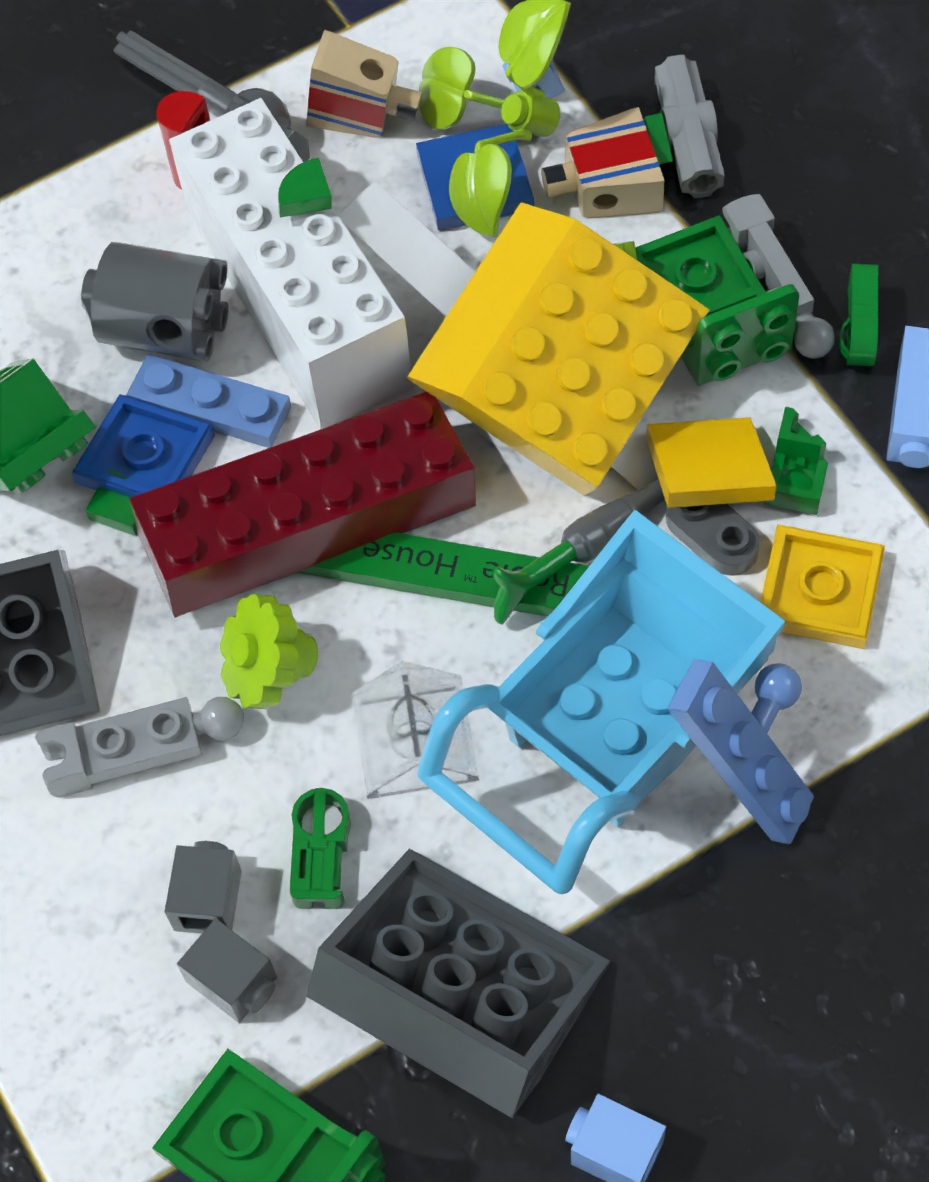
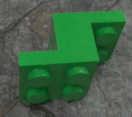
(34, 425)

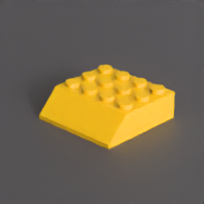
(558, 345)

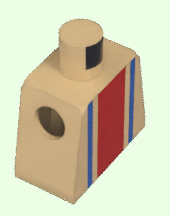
(356, 88)
(609, 168)

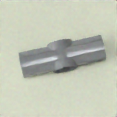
(689, 126)

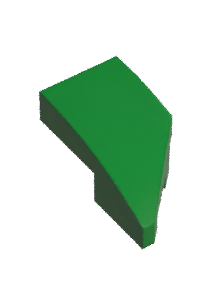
(798, 467)

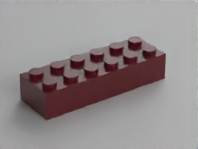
(303, 502)

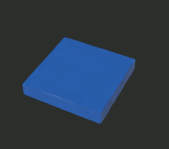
(437, 161)
(144, 446)

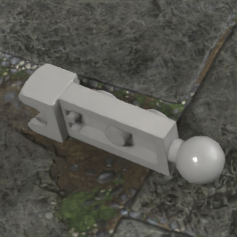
(752, 230)
(132, 742)

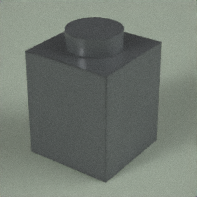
(202, 887)
(228, 971)

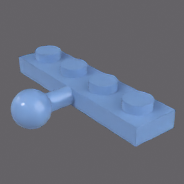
(739, 742)

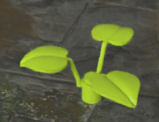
(526, 43)

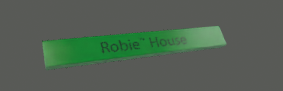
(445, 571)

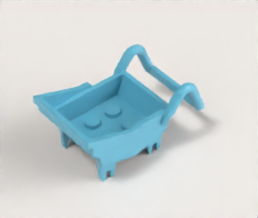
(604, 684)

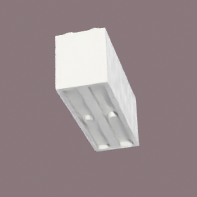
(294, 273)

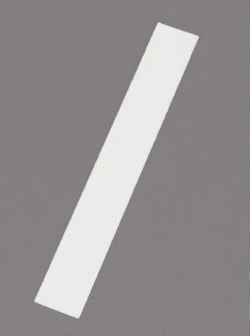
(442, 278)

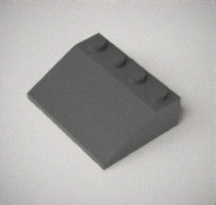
(42, 645)
(456, 980)

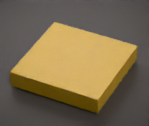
(710, 462)
(823, 585)

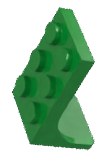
(742, 320)
(257, 1131)

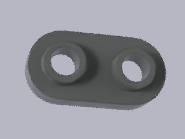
(704, 535)

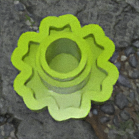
(264, 652)

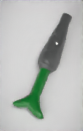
(579, 543)

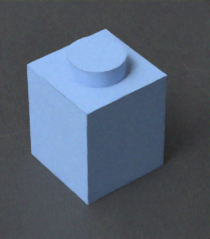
(614, 1141)

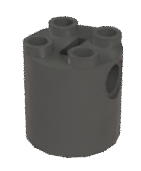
(156, 300)

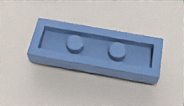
(227, 404)

